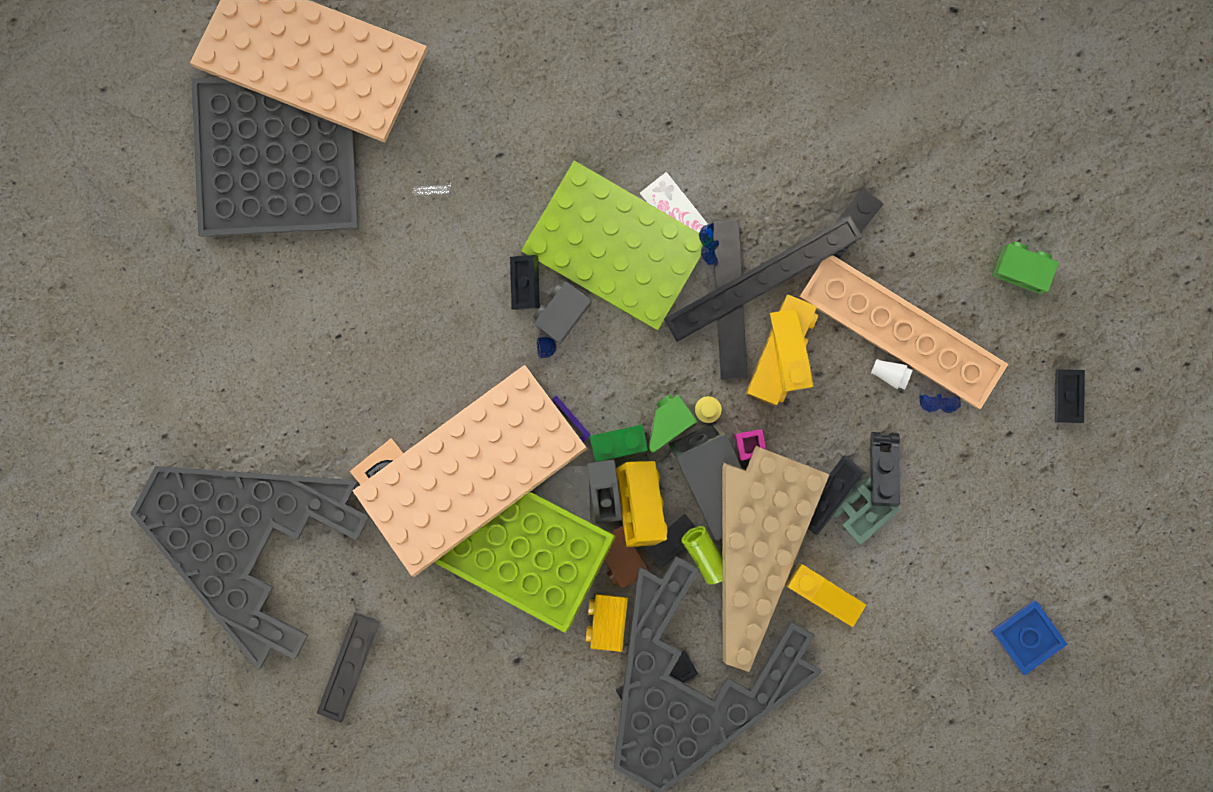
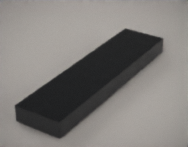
(348, 667)

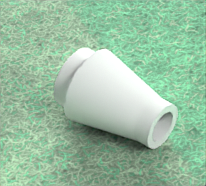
(892, 373)

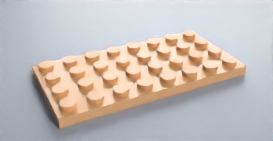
(312, 60)
(469, 470)

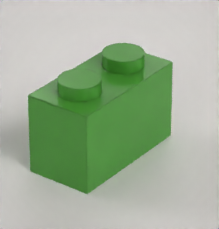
(1025, 267)

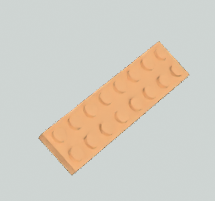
(903, 331)

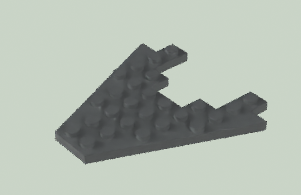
(216, 529)

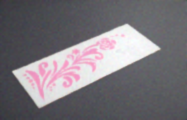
(669, 198)

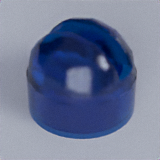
(545, 347)

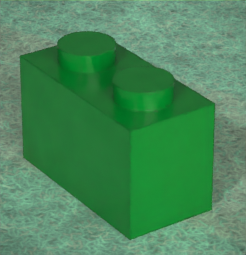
(618, 443)

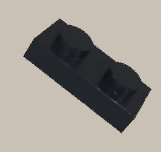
(524, 282)
(1069, 396)
(666, 550)

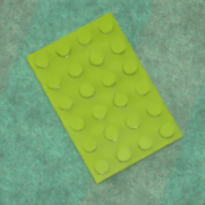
(615, 245)
(534, 559)

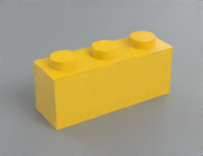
(641, 504)

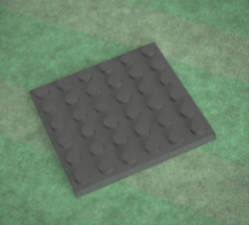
(268, 165)

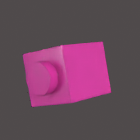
(746, 443)

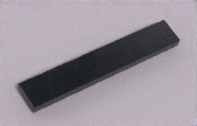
(731, 326)

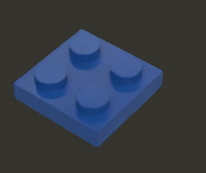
(1029, 637)

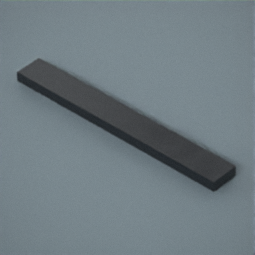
(763, 278)

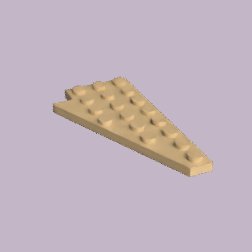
(762, 532)

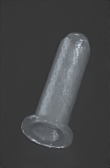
(430, 190)

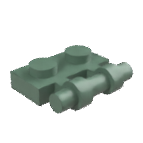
(867, 518)

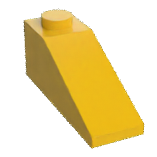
(791, 351)
(825, 594)

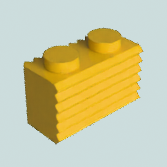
(608, 622)

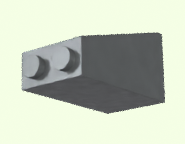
(701, 463)

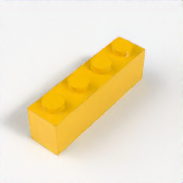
(766, 380)

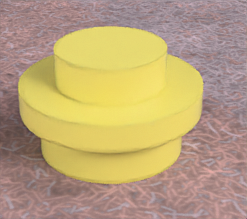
(708, 409)

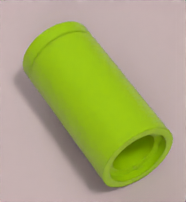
(704, 554)

